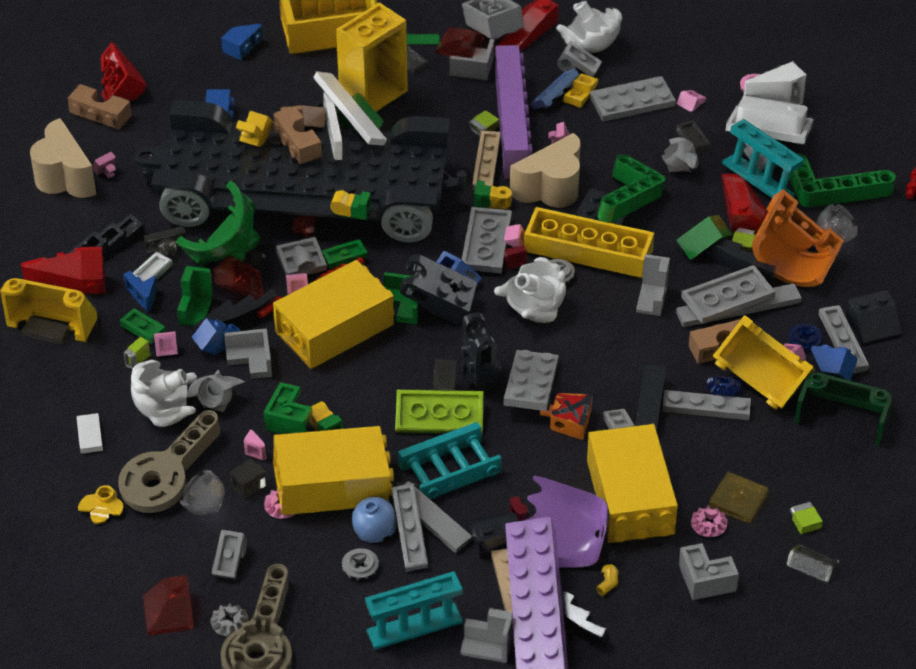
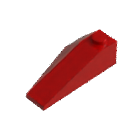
(537, 19)
(120, 76)
(742, 204)
(77, 270)

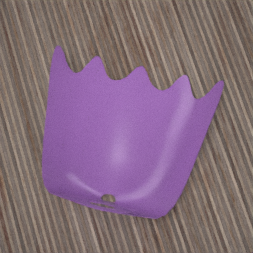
(575, 518)

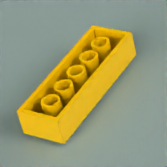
(588, 242)

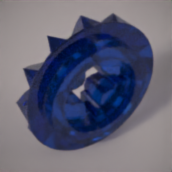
(808, 331)
(723, 385)

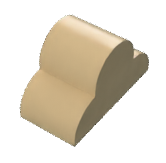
(61, 164)
(548, 174)

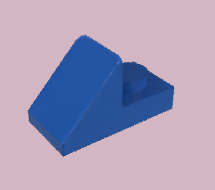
(143, 292)

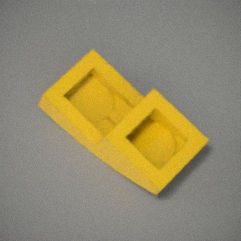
(580, 90)

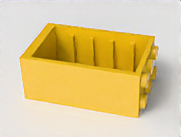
(313, 23)
(373, 56)
(333, 313)
(331, 469)
(633, 482)

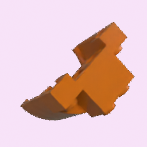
(785, 241)

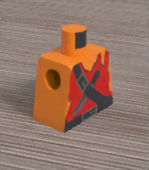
(570, 414)

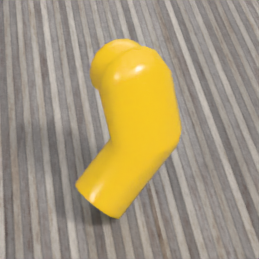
(611, 580)

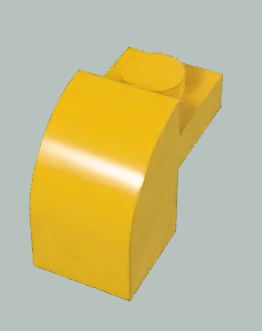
(255, 129)

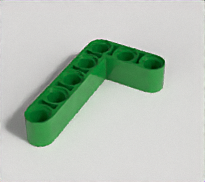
(641, 188)
(839, 189)

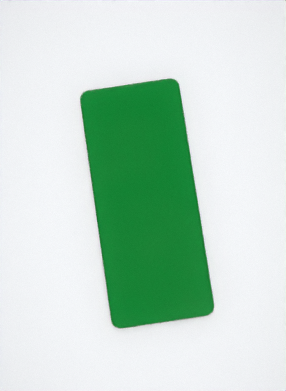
(423, 38)

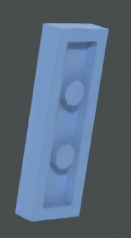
(555, 89)

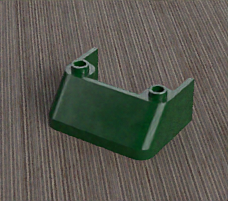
(848, 393)

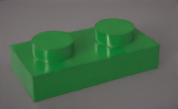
(344, 253)
(142, 325)

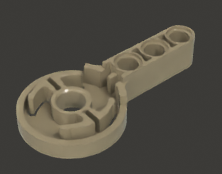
(164, 465)
(263, 630)

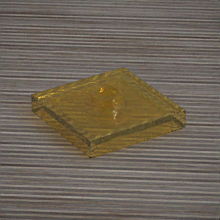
(738, 497)

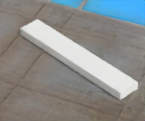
(350, 108)
(333, 127)

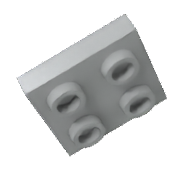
(301, 257)

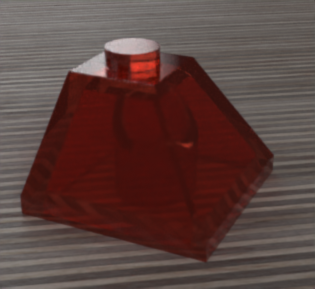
(459, 42)
(238, 278)
(168, 606)

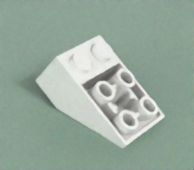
(779, 84)

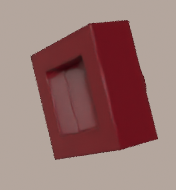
(515, 257)
(518, 508)

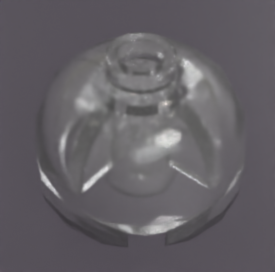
(838, 220)
(203, 494)

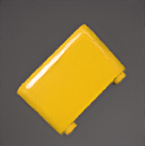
(30, 298)
(763, 363)

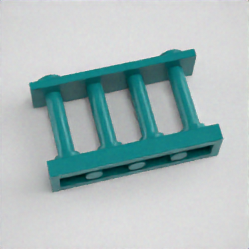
(768, 147)
(449, 444)
(411, 597)

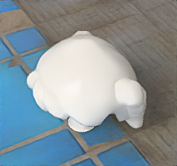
(592, 28)
(536, 290)
(161, 393)

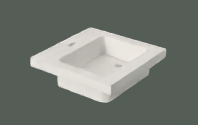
(775, 118)

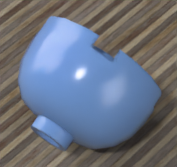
(374, 519)

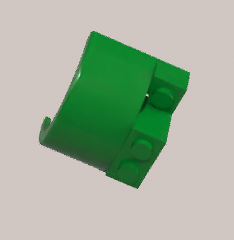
(232, 237)

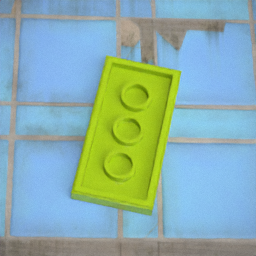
(437, 410)

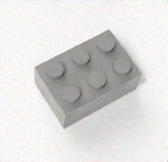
(493, 17)

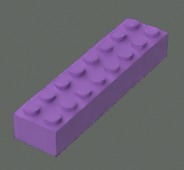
(512, 106)
(536, 595)

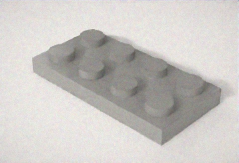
(632, 98)
(485, 239)
(728, 294)
(531, 380)

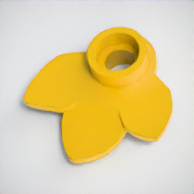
(101, 504)

